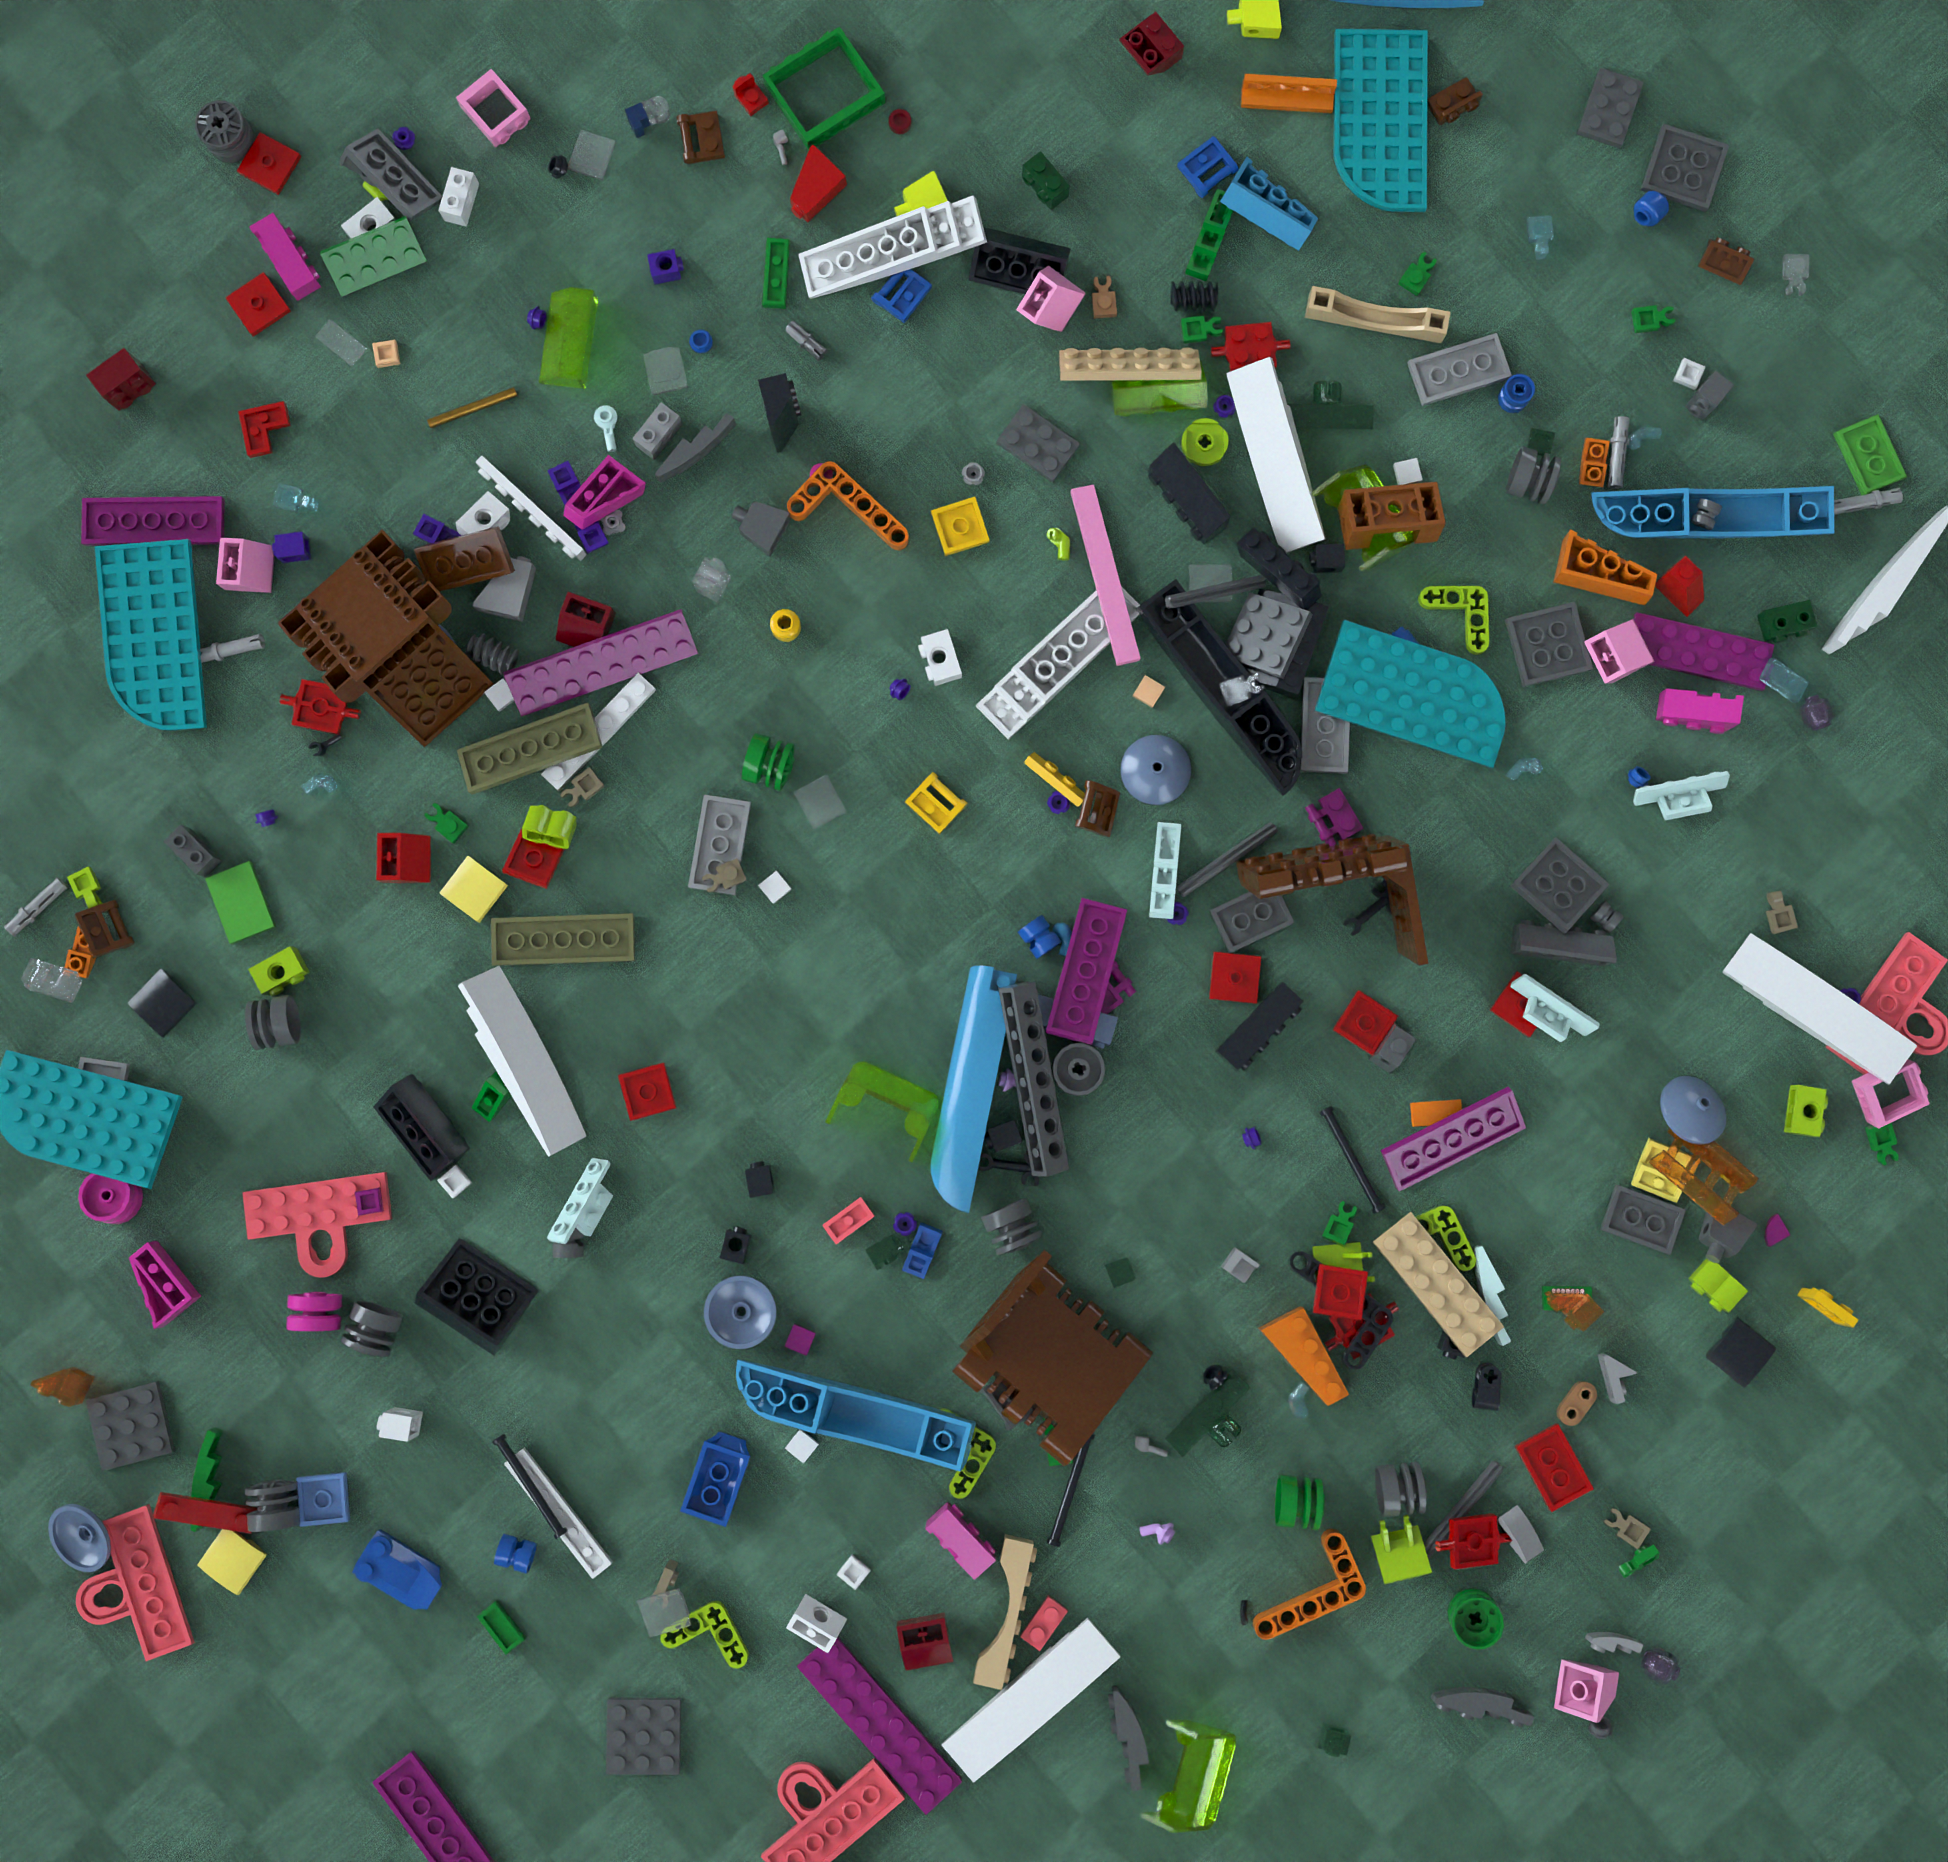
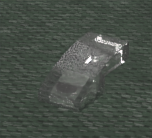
(340, 342)

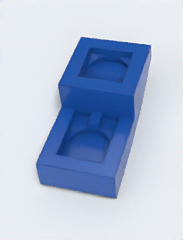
(922, 1250)

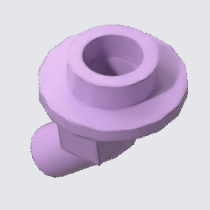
(1006, 1080)
(1164, 1532)

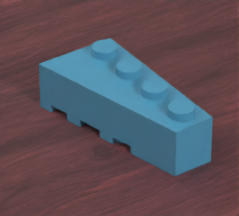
(1268, 206)

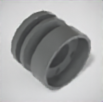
(233, 139)
(1533, 475)
(273, 1022)
(1011, 1226)
(370, 1333)
(1401, 1488)
(272, 1505)

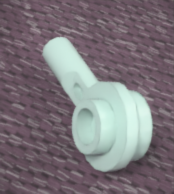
(606, 419)

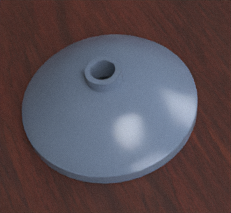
(1150, 785)
(1693, 1110)
(722, 1312)
(79, 1537)

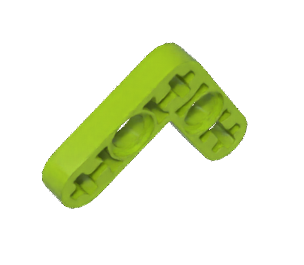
(1465, 602)
(1436, 1225)
(975, 1453)
(707, 1623)

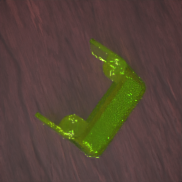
(1382, 545)
(898, 1092)
(1199, 1778)

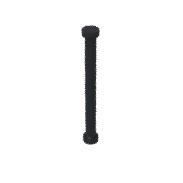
(1352, 1159)
(529, 1486)
(1068, 1494)

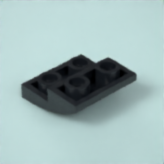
(162, 1003)
(1741, 1352)

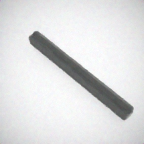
(1215, 591)
(1227, 859)
(1464, 1505)

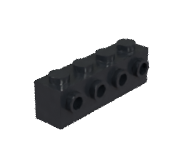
(1279, 569)
(1259, 1027)

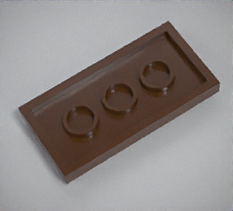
(465, 559)

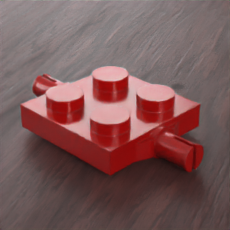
(1249, 344)
(318, 708)
(1347, 1328)
(1473, 1541)

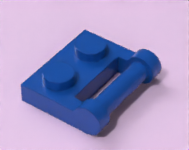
(1202, 161)
(906, 298)

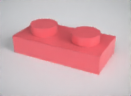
(848, 1220)
(1044, 1623)

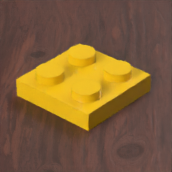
(960, 526)
(1823, 1302)

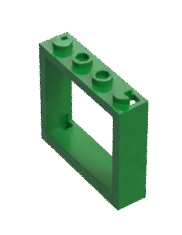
(843, 118)

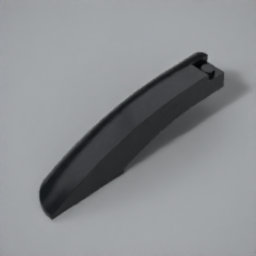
(1205, 663)

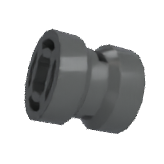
(1706, 514)
(1606, 916)

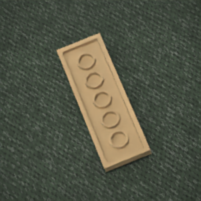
(1129, 364)
(1438, 1284)

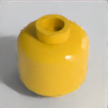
(784, 618)

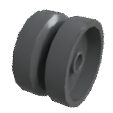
(1088, 1059)

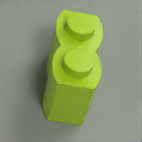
(549, 826)
(1717, 1285)

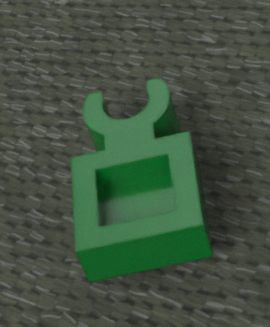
(1416, 276)
(1649, 318)
(1196, 329)
(448, 825)
(1881, 1141)
(1339, 1227)
(1642, 1558)

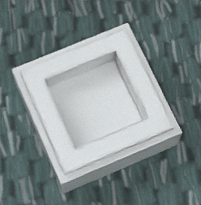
(1689, 373)
(1407, 472)
(500, 695)
(774, 887)
(454, 1181)
(802, 1446)
(853, 1572)

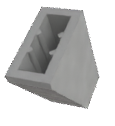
(508, 594)

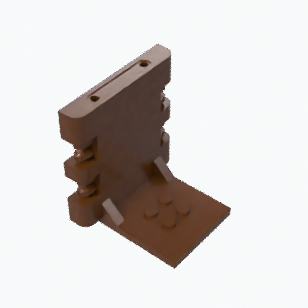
(382, 635)
(1349, 860)
(1050, 1359)

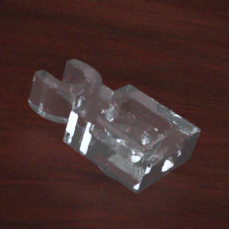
(1795, 270)
(1238, 689)

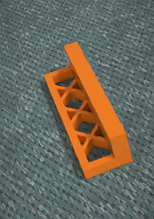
(1288, 93)

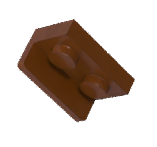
(1453, 101)
(1726, 261)

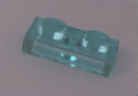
(1784, 680)

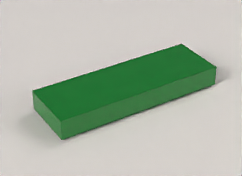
(776, 273)

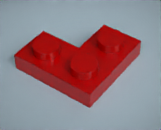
(257, 423)

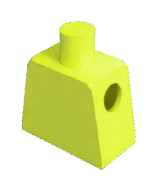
(1257, 18)
(923, 192)

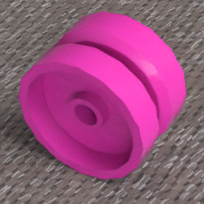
(109, 1199)
(314, 1311)

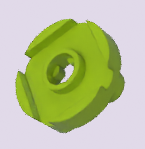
(1195, 432)

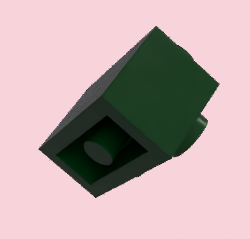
(1045, 180)
(1786, 621)

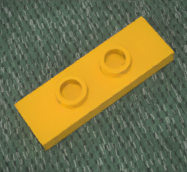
(1061, 783)

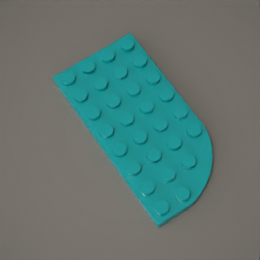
(1382, 116)
(152, 632)
(1413, 694)
(85, 1119)

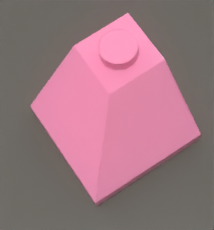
(1585, 1689)

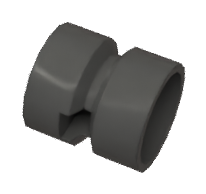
(572, 1249)

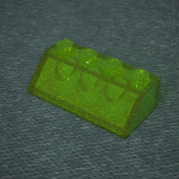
(568, 337)
(1158, 395)

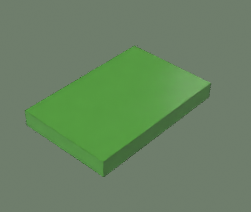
(1870, 455)
(240, 902)

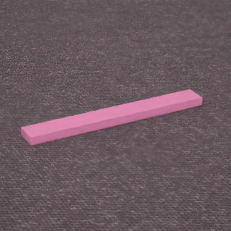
(1105, 575)

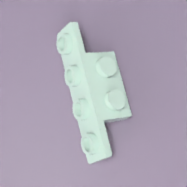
(1682, 796)
(1550, 1011)
(584, 1205)

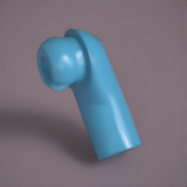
(1064, 933)

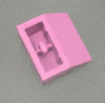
(1051, 300)
(245, 565)
(1619, 651)

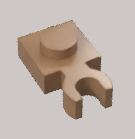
(1103, 302)

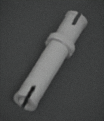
(1619, 446)
(1873, 500)
(219, 651)
(36, 906)

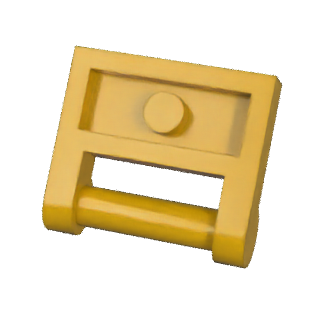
(930, 808)

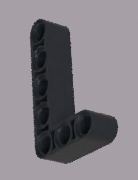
(1368, 1316)

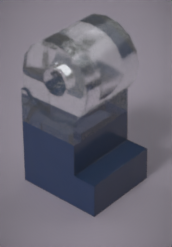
(647, 113)

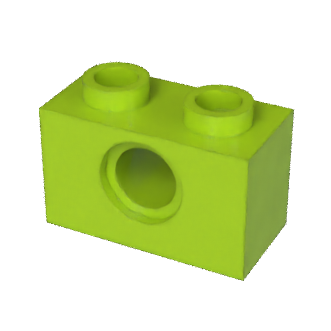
(265, 971)
(1795, 1119)

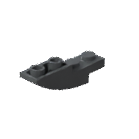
(1473, 1702)
(1128, 1729)

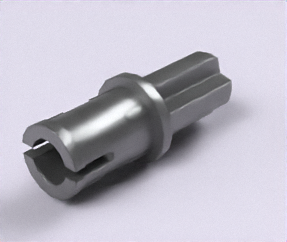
(806, 340)

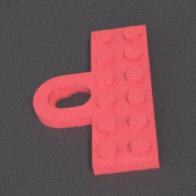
(1899, 992)
(310, 1208)
(146, 1585)
(838, 1819)

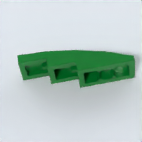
(1209, 238)
(206, 1468)

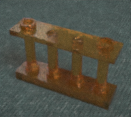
(1722, 1166)

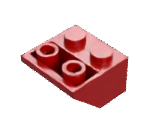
(403, 858)

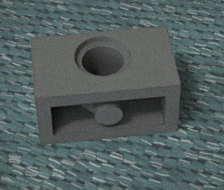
(1709, 395)
(192, 851)

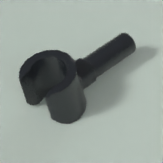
(324, 745)

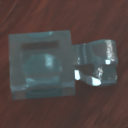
(1540, 232)
(292, 497)

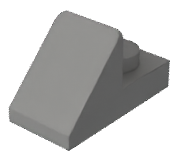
(1612, 1371)

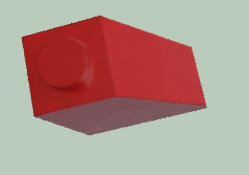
(816, 185)
(1683, 585)

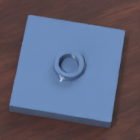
(323, 1499)

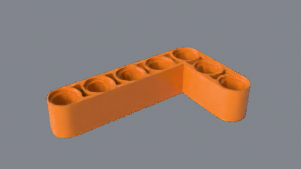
(851, 501)
(1318, 1594)

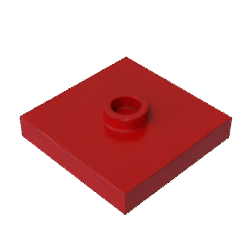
(269, 163)
(258, 304)
(532, 861)
(1235, 977)
(1511, 1008)
(1365, 1022)
(647, 1091)
(1340, 1292)

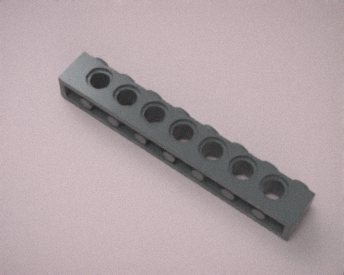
(1033, 1079)

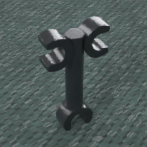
(1372, 910)
(1011, 1165)

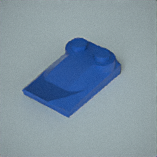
(717, 1479)
(399, 1571)

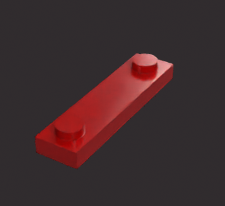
(202, 1512)

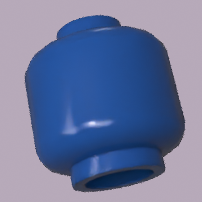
(1651, 208)

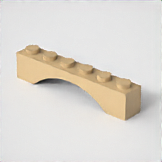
(1415, 323)
(993, 1661)

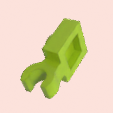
(85, 885)

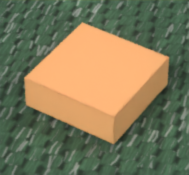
(386, 353)
(1148, 691)

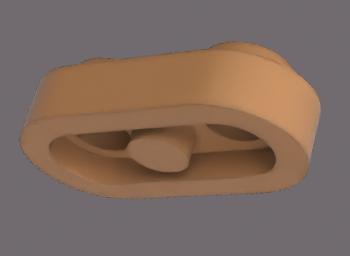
(1574, 1401)

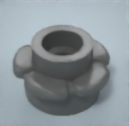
(1602, 1729)

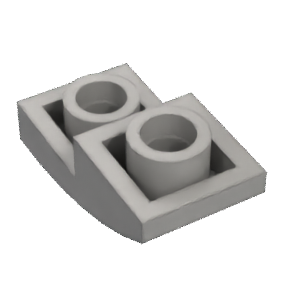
(1523, 1536)
(1608, 1641)

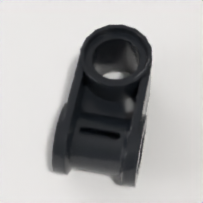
(1486, 1391)

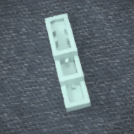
(1165, 870)
(1488, 1287)

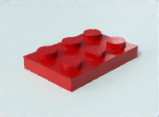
(1554, 1467)

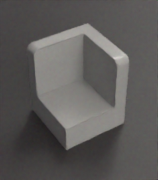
(1239, 1265)

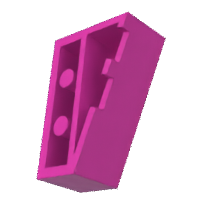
(286, 256)
(603, 493)
(1699, 710)
(162, 1283)
(961, 1540)

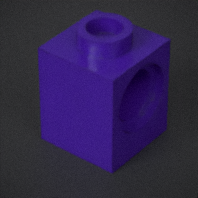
(658, 259)
(291, 547)

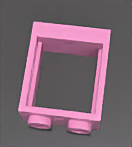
(481, 90)
(1870, 1105)

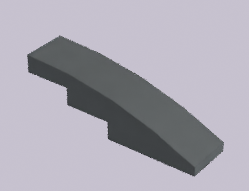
(689, 453)

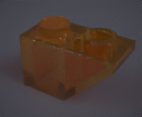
(1576, 1306)
(66, 1385)

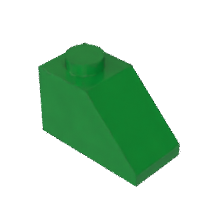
(491, 1097)

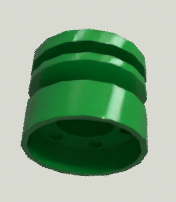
(768, 762)
(1299, 1502)
(1479, 1631)

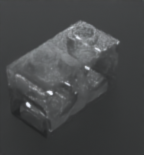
(711, 578)
(51, 980)

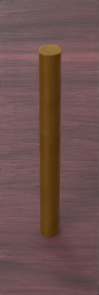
(472, 407)

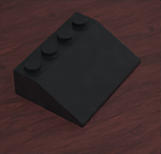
(1296, 672)
(476, 1296)

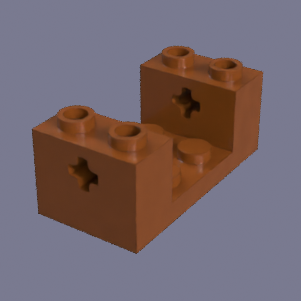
(1367, 513)

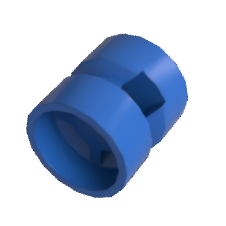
(1516, 393)
(1039, 936)
(515, 1553)

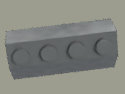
(1573, 946)

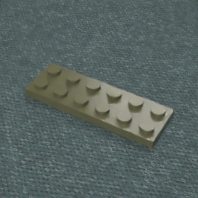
(529, 748)
(563, 939)

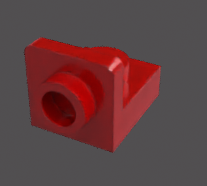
(749, 94)

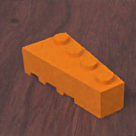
(1602, 571)
(1302, 1348)

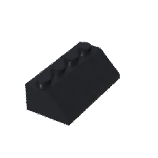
(1014, 260)
(780, 407)
(1188, 494)
(421, 1126)

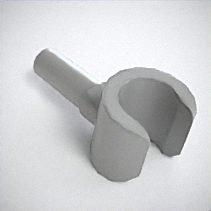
(780, 138)
(1142, 1444)

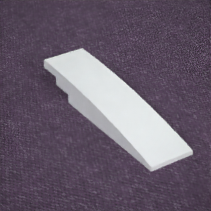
(893, 246)
(1276, 454)
(1888, 584)
(1050, 666)
(1819, 1009)
(521, 1060)
(1031, 1699)

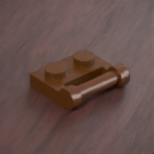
(708, 135)
(1103, 809)
(96, 930)

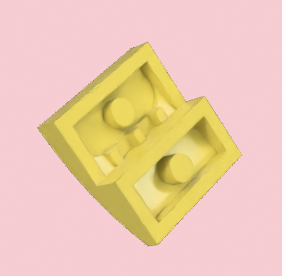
(473, 889)
(1651, 1180)
(232, 1560)

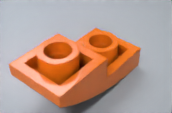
(1593, 462)
(80, 958)
(1430, 1112)

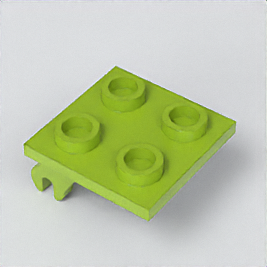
(1340, 1256)
(1400, 1552)

